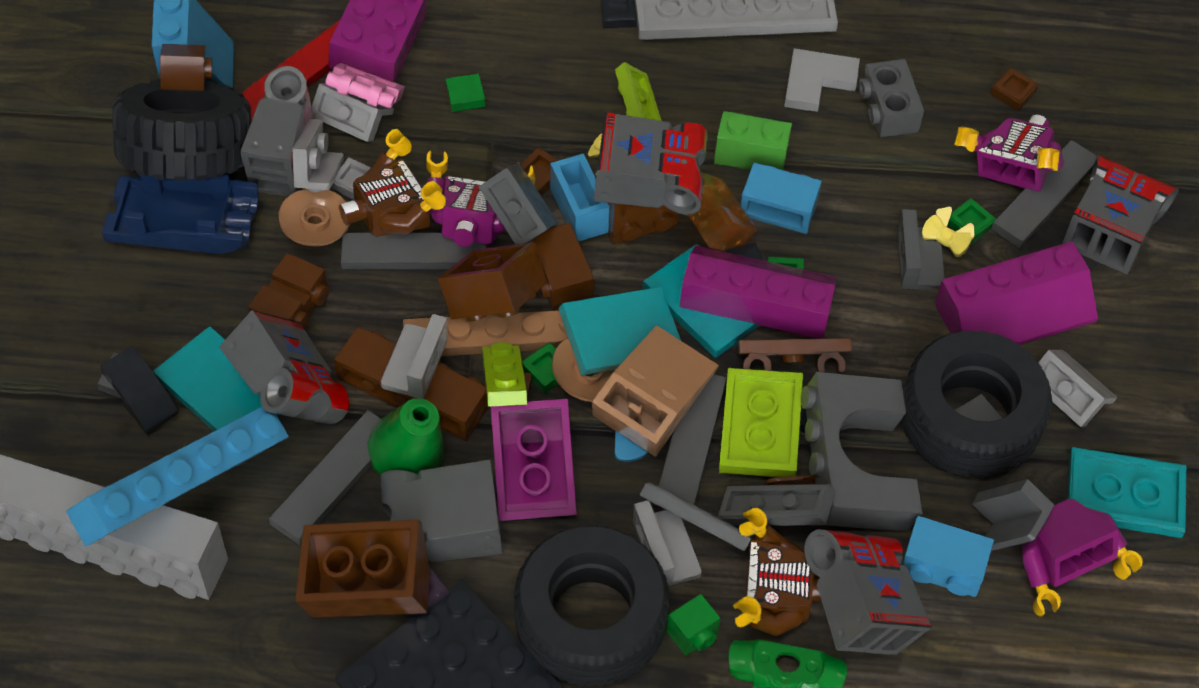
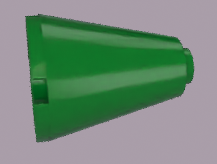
(407, 439)

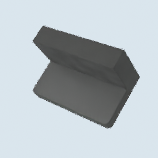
(518, 204)
(918, 258)
(1014, 511)

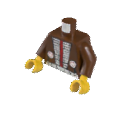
(390, 196)
(777, 580)

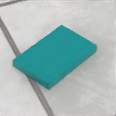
(612, 326)
(711, 331)
(207, 382)
(1132, 490)

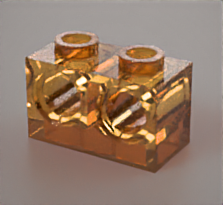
(721, 217)

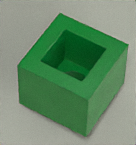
(693, 625)

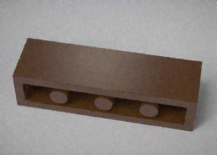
(457, 398)

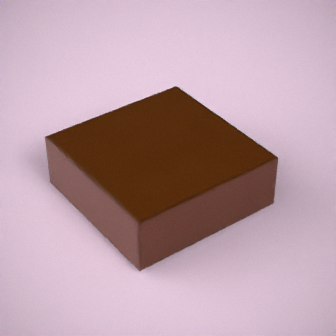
(1014, 89)

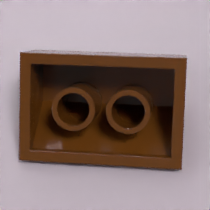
(363, 569)

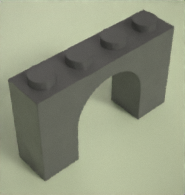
(860, 498)

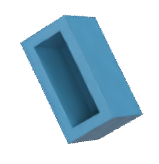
(573, 191)
(780, 197)
(947, 556)

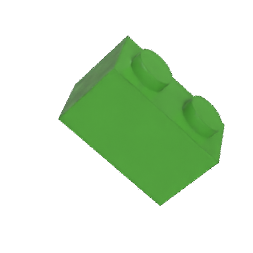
(751, 140)

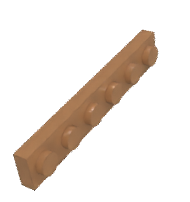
(524, 329)

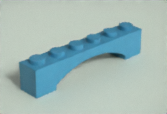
(175, 475)

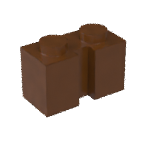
(564, 266)
(293, 291)

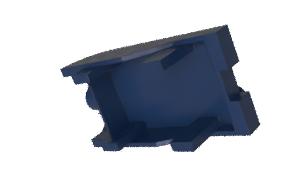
(183, 215)

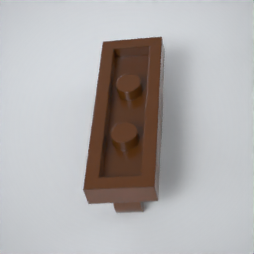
(794, 351)

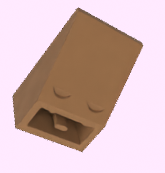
(653, 390)

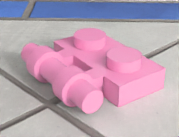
(364, 85)

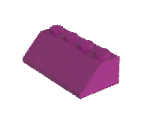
(757, 292)
(1021, 296)

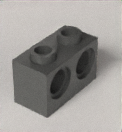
(891, 98)

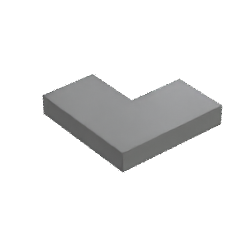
(816, 69)

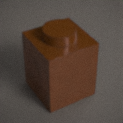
(184, 67)

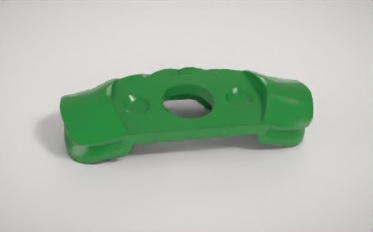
(757, 658)

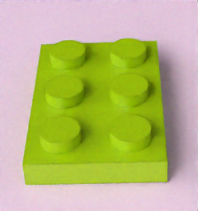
(761, 423)

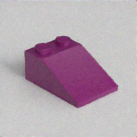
(533, 460)

